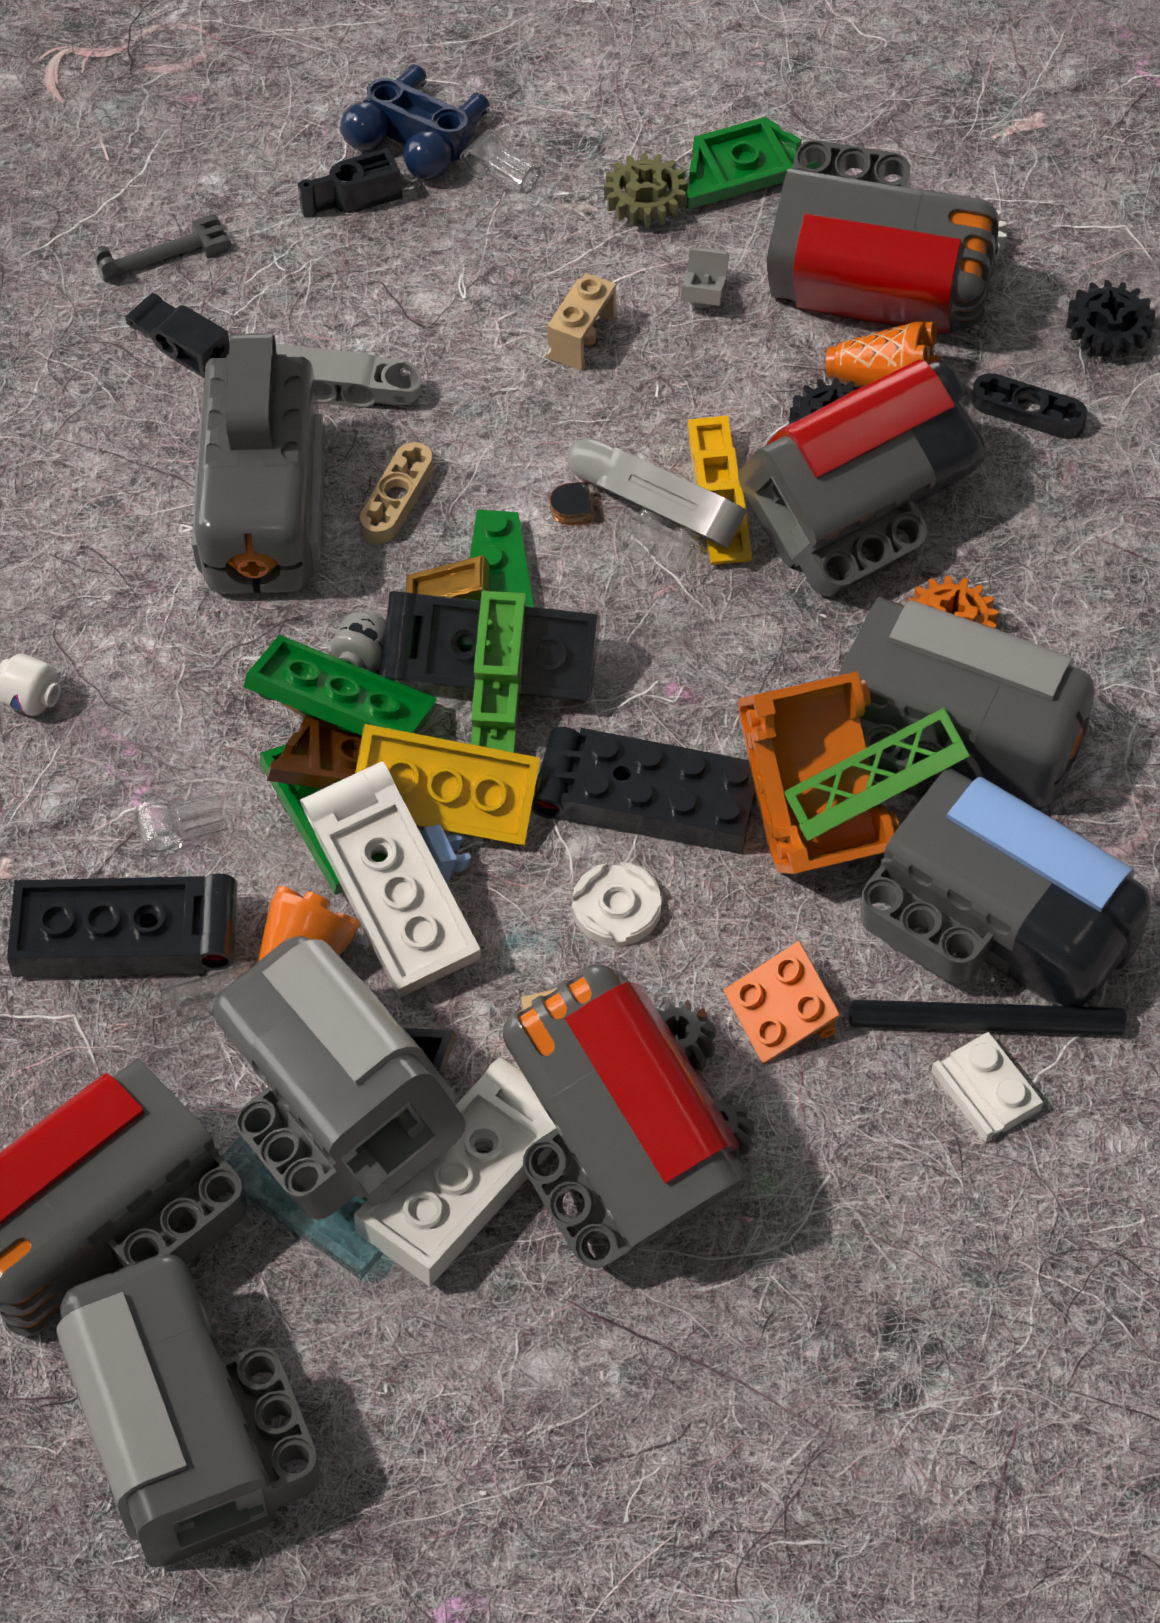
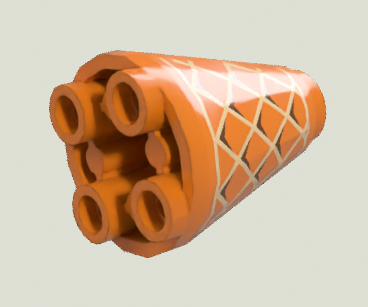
(881, 353)

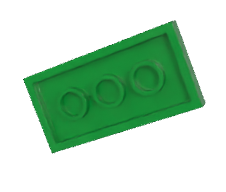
(336, 689)

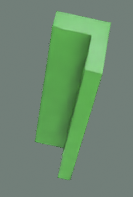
(884, 789)

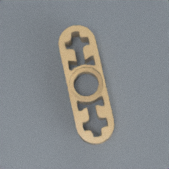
(396, 509)

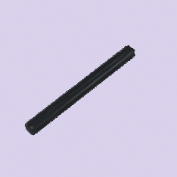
(987, 1017)

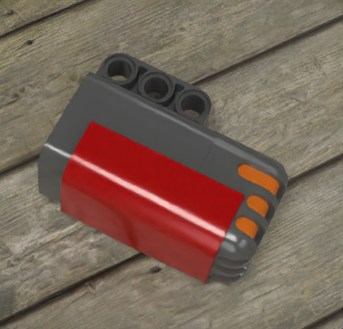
(878, 244)
(626, 1115)
(102, 1189)

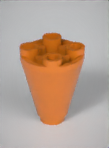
(308, 917)

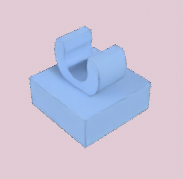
(442, 850)

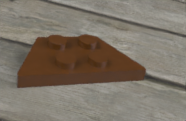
(316, 755)

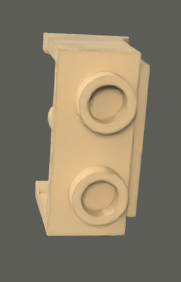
(573, 320)

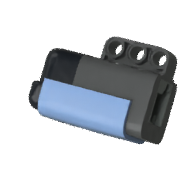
(1005, 892)

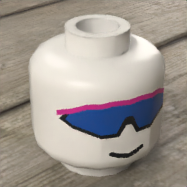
(28, 684)

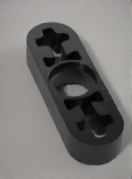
(1038, 420)

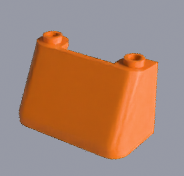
(792, 738)

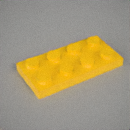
(456, 783)

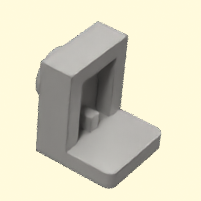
(705, 277)

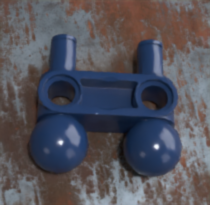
(429, 127)

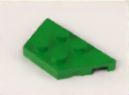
(740, 161)

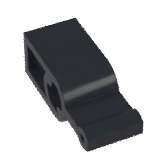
(353, 185)
(180, 332)

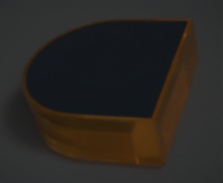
(571, 503)

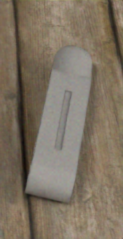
(358, 377)
(656, 490)

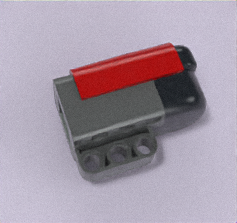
(860, 470)

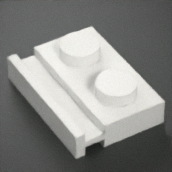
(987, 1087)

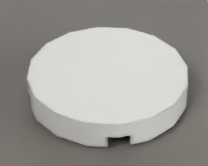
(616, 904)

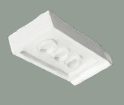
(399, 900)
(462, 1189)

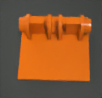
(783, 1003)

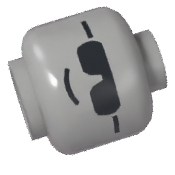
(360, 640)

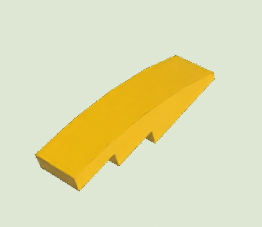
(717, 471)

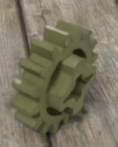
(645, 190)

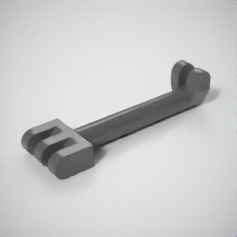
(207, 234)

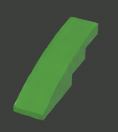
(498, 670)

